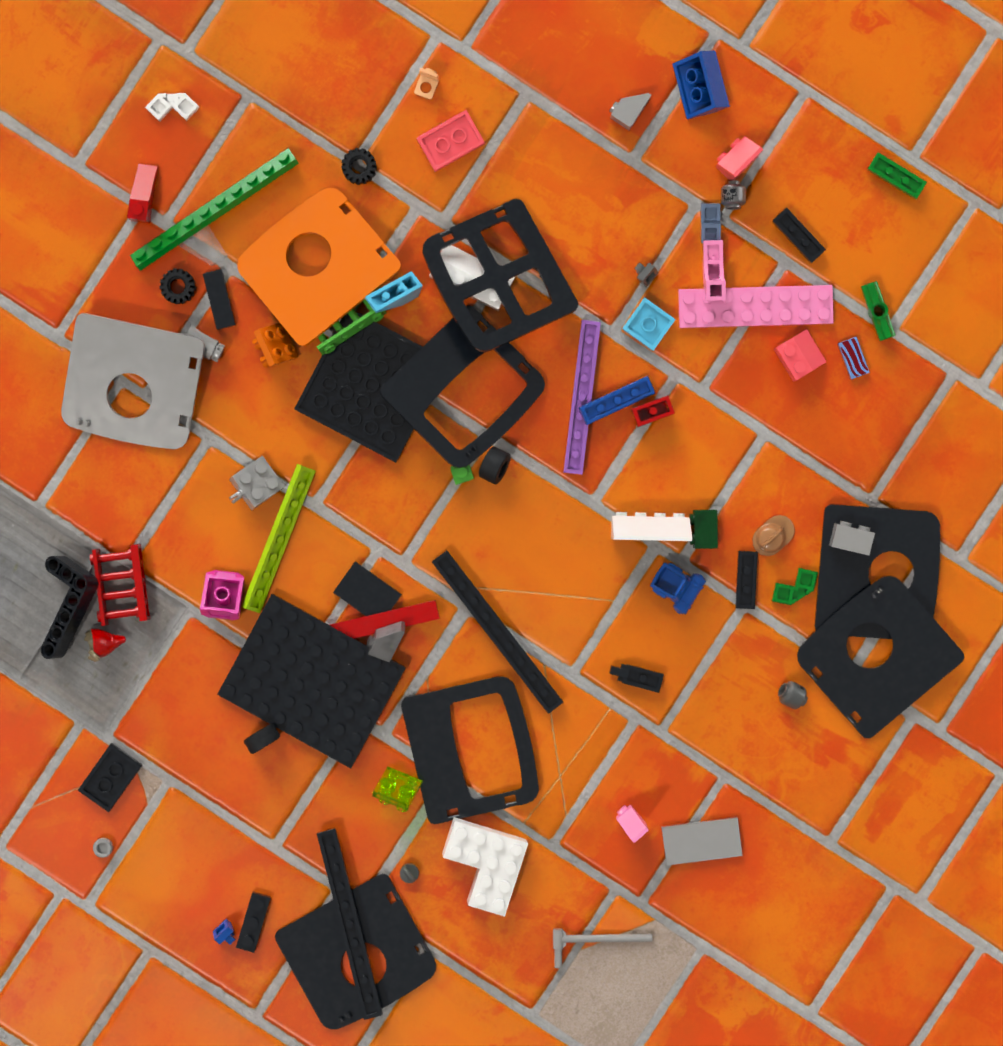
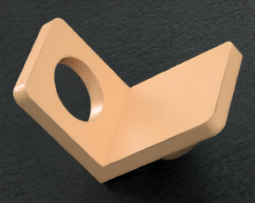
(429, 76)

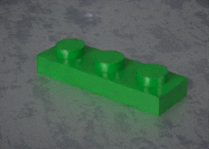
(896, 175)

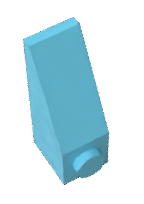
(395, 293)

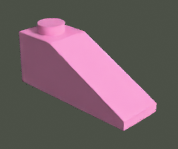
(631, 822)

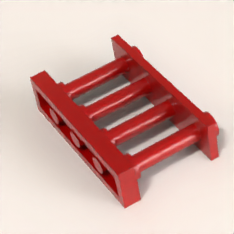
(136, 573)

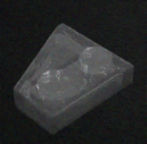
(205, 246)

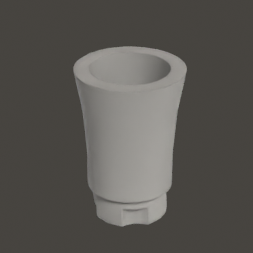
(213, 349)

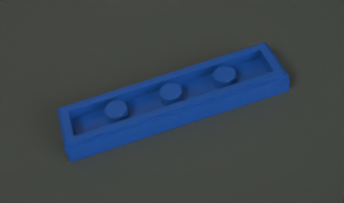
(616, 400)

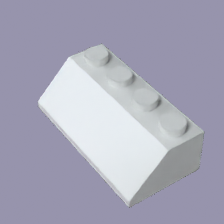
(465, 267)

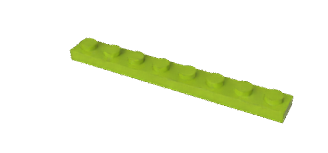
(278, 538)

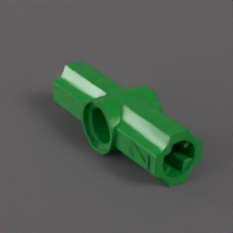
(881, 323)

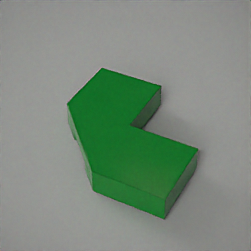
(804, 585)

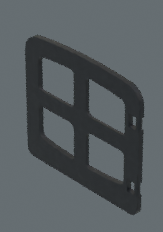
(497, 276)

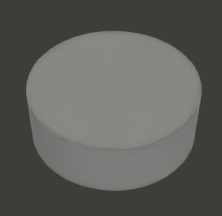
(103, 847)

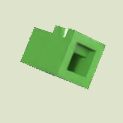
(462, 474)

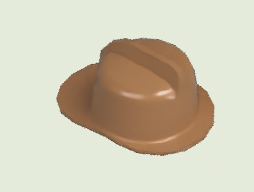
(773, 535)

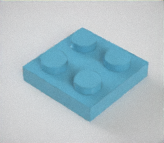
(648, 324)

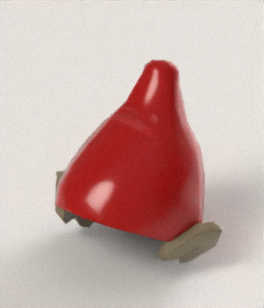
(102, 643)

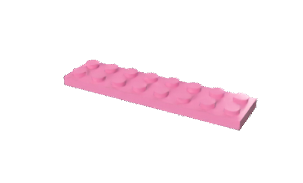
(757, 307)

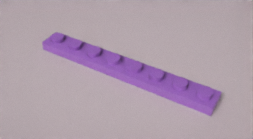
(581, 395)

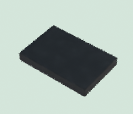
(366, 591)
(110, 777)

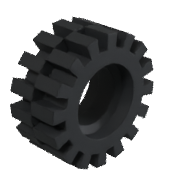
(355, 155)
(166, 286)

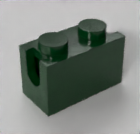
(704, 529)

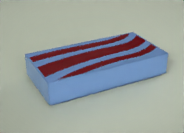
(853, 358)

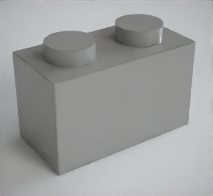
(851, 538)

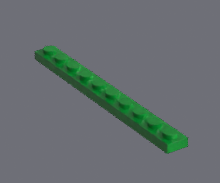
(214, 209)

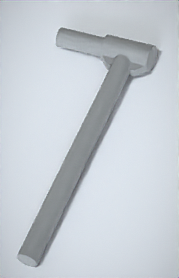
(560, 940)

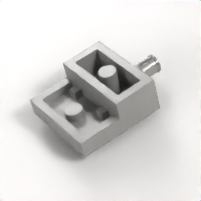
(255, 483)

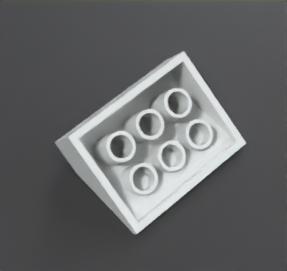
(651, 528)

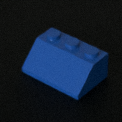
(701, 84)

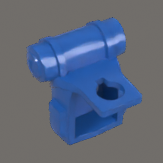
(677, 586)

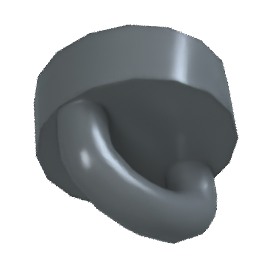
(409, 873)

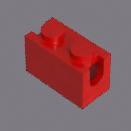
(652, 411)

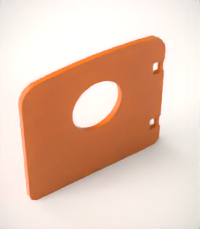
(317, 302)

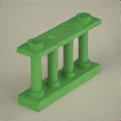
(359, 323)

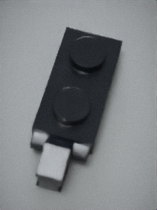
(638, 677)

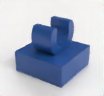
(224, 932)

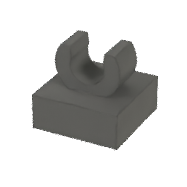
(646, 274)

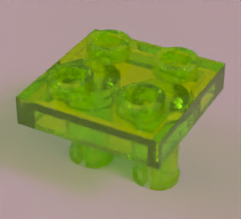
(397, 789)

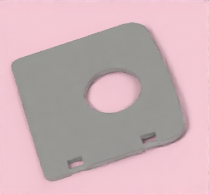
(115, 347)

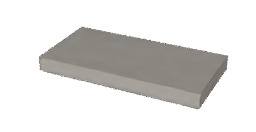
(701, 841)

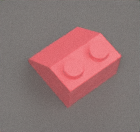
(738, 158)
(800, 355)

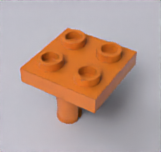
(275, 345)

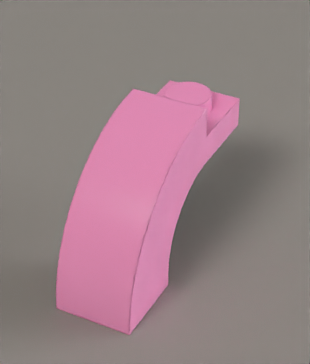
(713, 270)

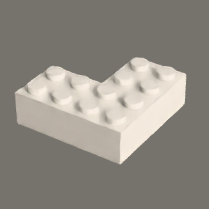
(495, 856)

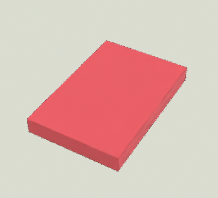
(450, 140)

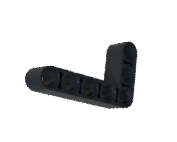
(62, 568)

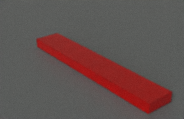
(368, 624)

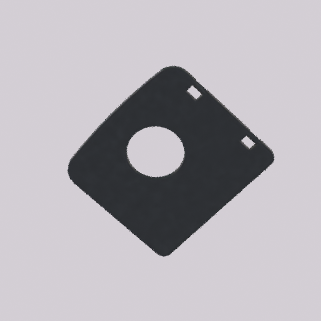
(847, 573)
(918, 658)
(316, 947)

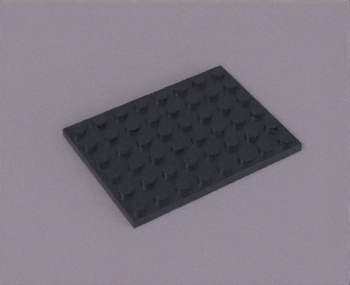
(311, 681)

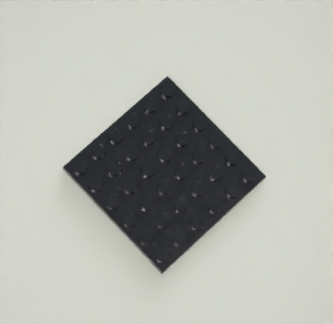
(348, 385)

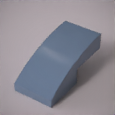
(710, 221)

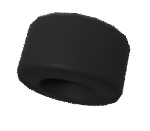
(494, 465)

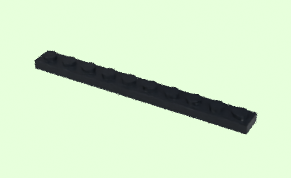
(497, 631)
(349, 923)

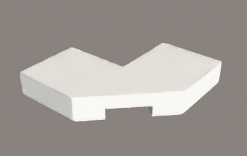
(164, 103)

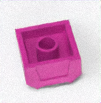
(222, 595)

